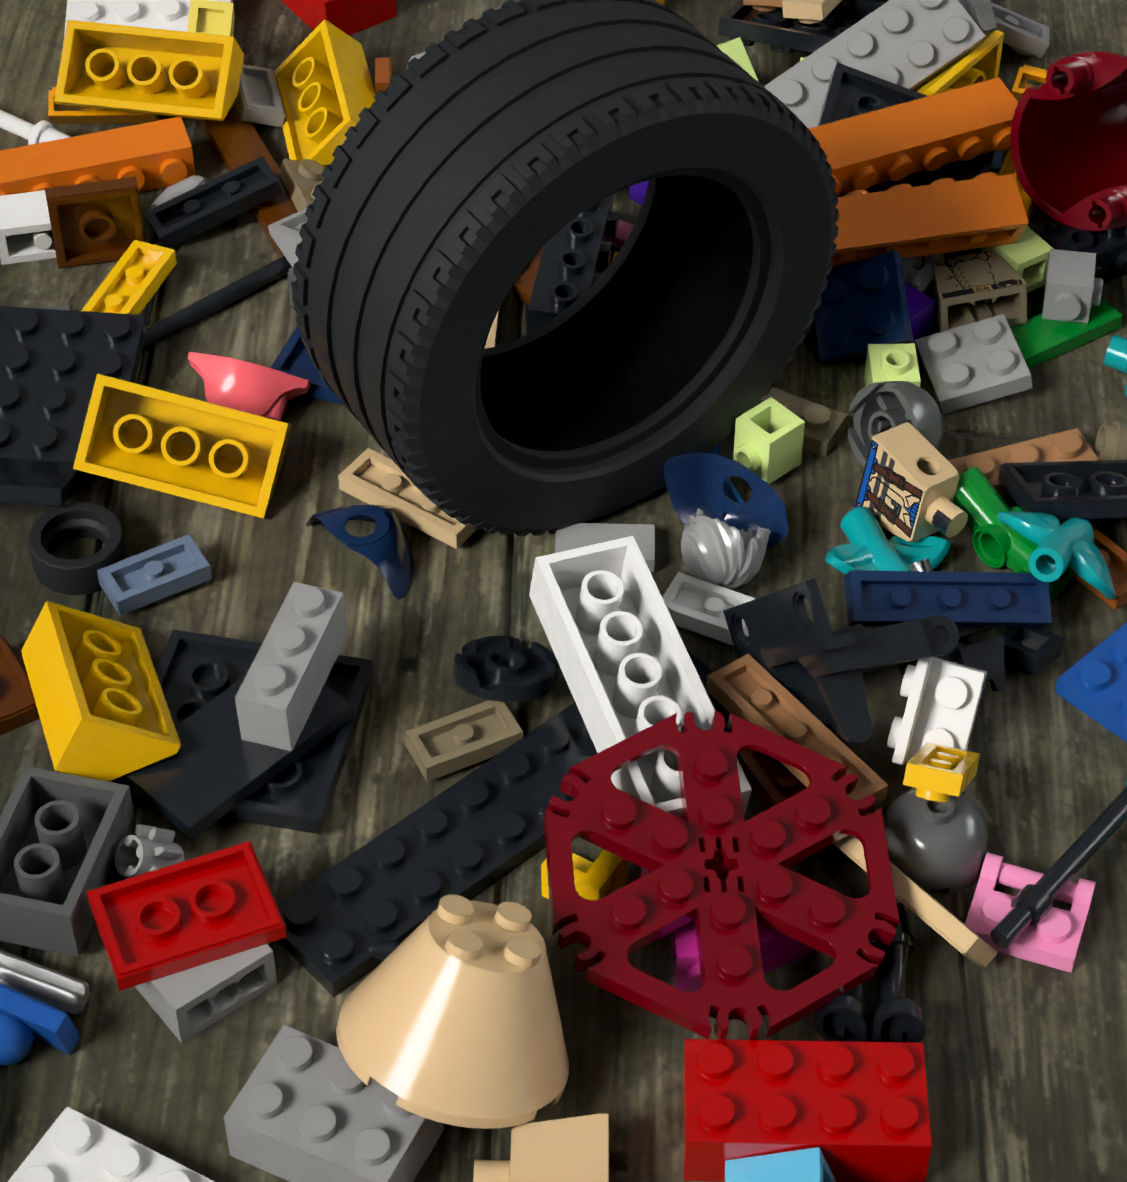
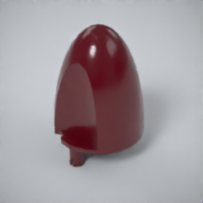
(1073, 141)

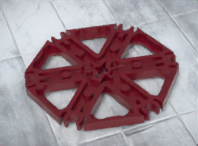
(679, 874)

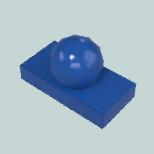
(30, 1019)

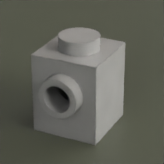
(1071, 286)

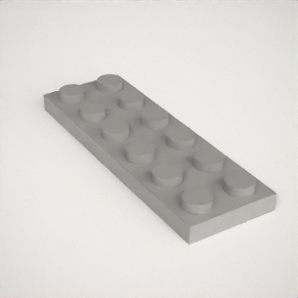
(896, 42)

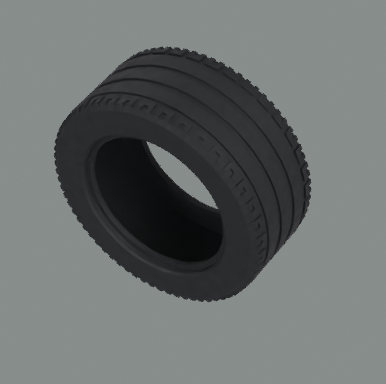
(470, 177)

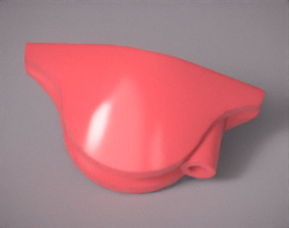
(246, 385)

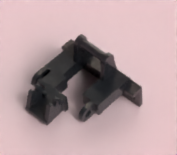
(828, 667)

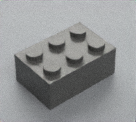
(53, 848)

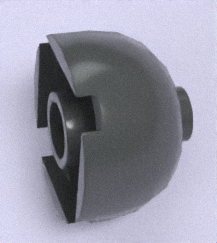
(887, 406)
(936, 841)

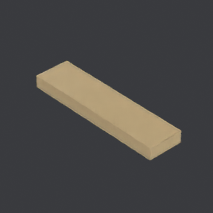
(927, 908)

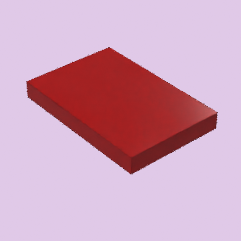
(185, 915)

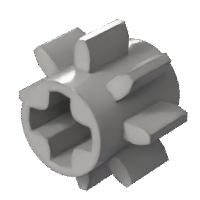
(147, 851)

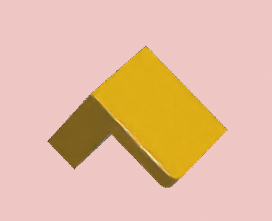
(593, 879)

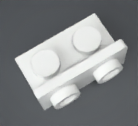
(938, 707)

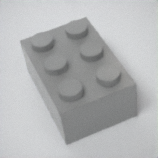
(319, 1123)

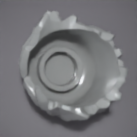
(722, 551)

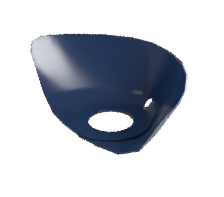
(698, 482)
(385, 547)

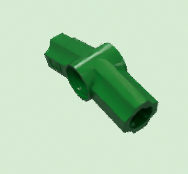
(993, 540)

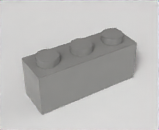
(291, 666)

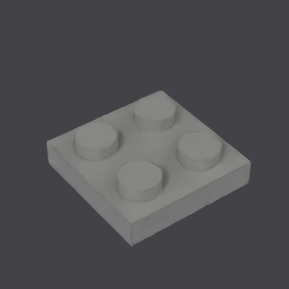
(973, 364)

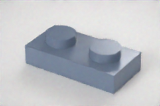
(154, 574)

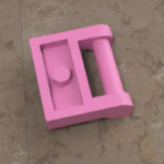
(1049, 942)

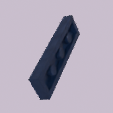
(964, 597)

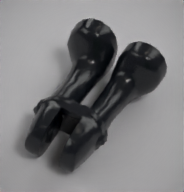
(896, 1016)

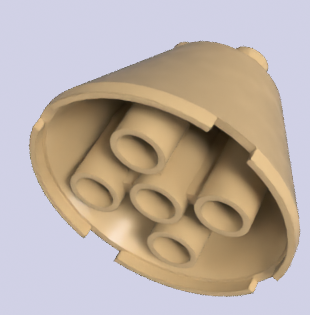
(461, 1019)

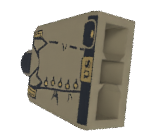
(976, 289)

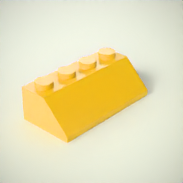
(149, 70)
(323, 92)
(182, 446)
(96, 694)

